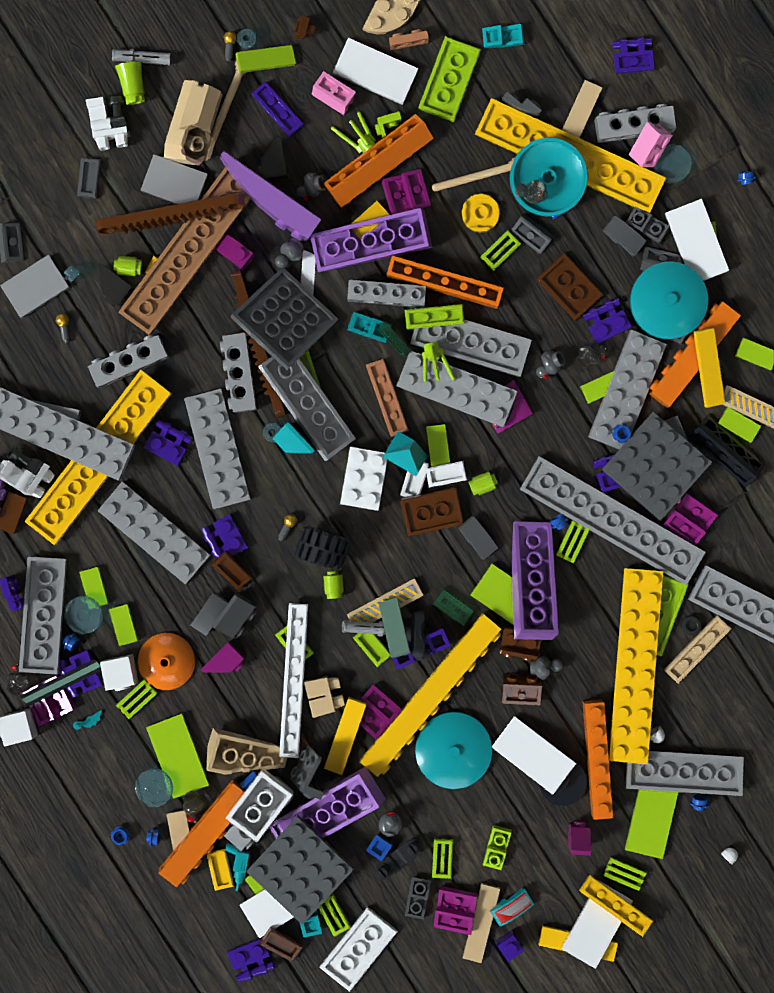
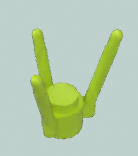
(365, 141)
(432, 353)

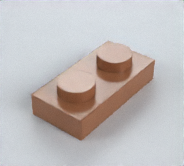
(400, 40)

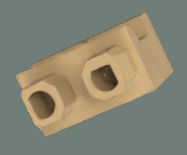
(320, 687)

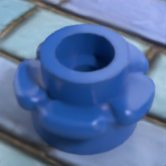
(746, 177)
(626, 433)
(559, 521)
(70, 642)
(699, 802)
(153, 836)
(120, 840)

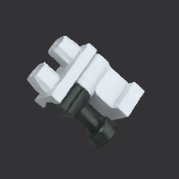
(105, 127)
(29, 476)

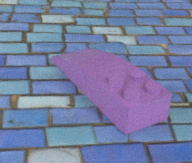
(272, 201)
(393, 236)
(533, 581)
(338, 807)

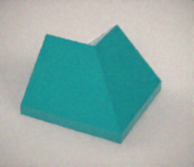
(292, 441)
(406, 453)

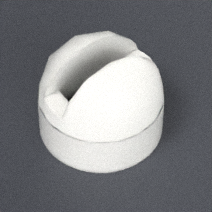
(657, 734)
(730, 855)

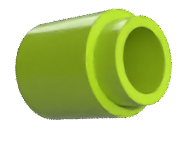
(128, 265)
(483, 483)
(333, 584)

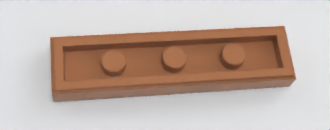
(387, 397)

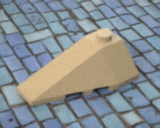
(236, 753)

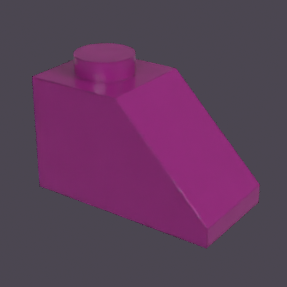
(234, 252)
(225, 660)
(579, 838)

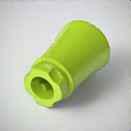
(131, 81)

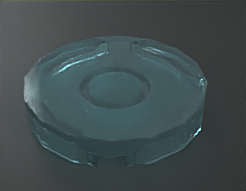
(673, 164)
(83, 614)
(154, 787)

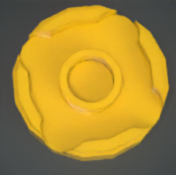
(480, 213)

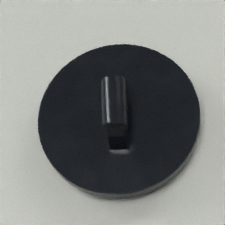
(570, 790)

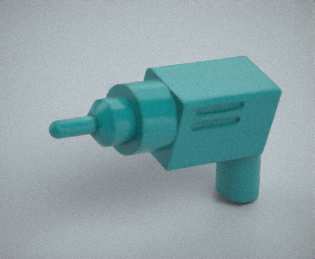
(240, 863)

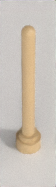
(227, 102)
(472, 177)

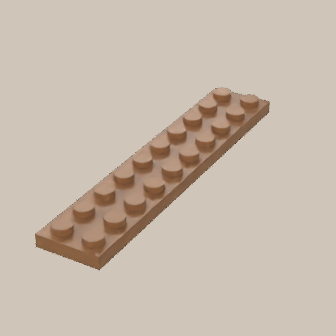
(181, 260)

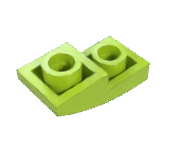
(497, 847)

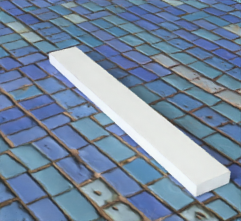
(293, 680)

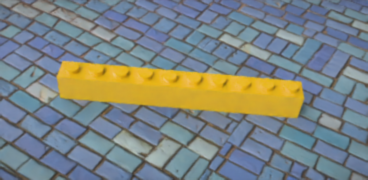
(430, 694)

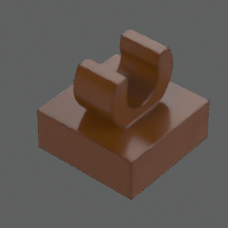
(303, 29)

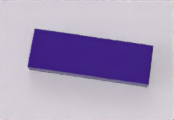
(277, 109)

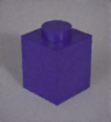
(510, 945)

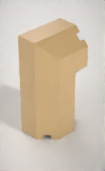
(192, 124)

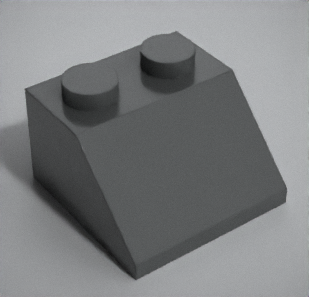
(235, 615)

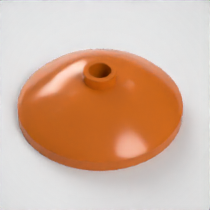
(177, 653)

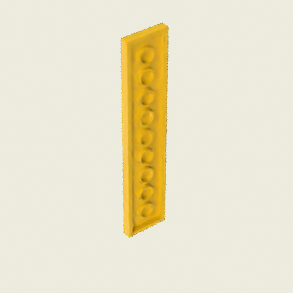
(604, 169)
(80, 483)
(636, 666)

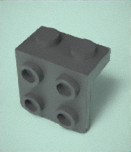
(304, 771)

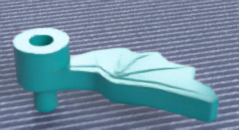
(91, 720)

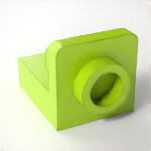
(390, 121)

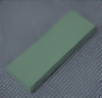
(394, 628)

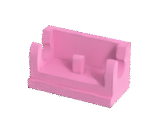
(333, 93)
(650, 145)

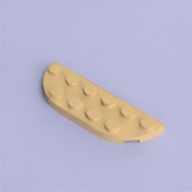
(390, 15)

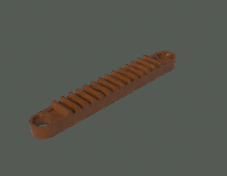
(170, 214)
(261, 354)

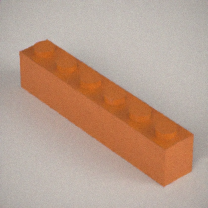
(378, 160)
(444, 282)
(686, 365)
(597, 759)
(201, 837)

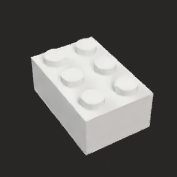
(364, 478)
(259, 805)

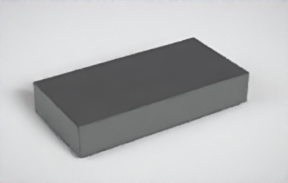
(89, 178)

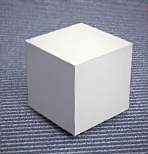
(119, 672)
(17, 727)

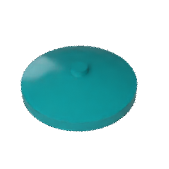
(557, 167)
(669, 300)
(453, 750)

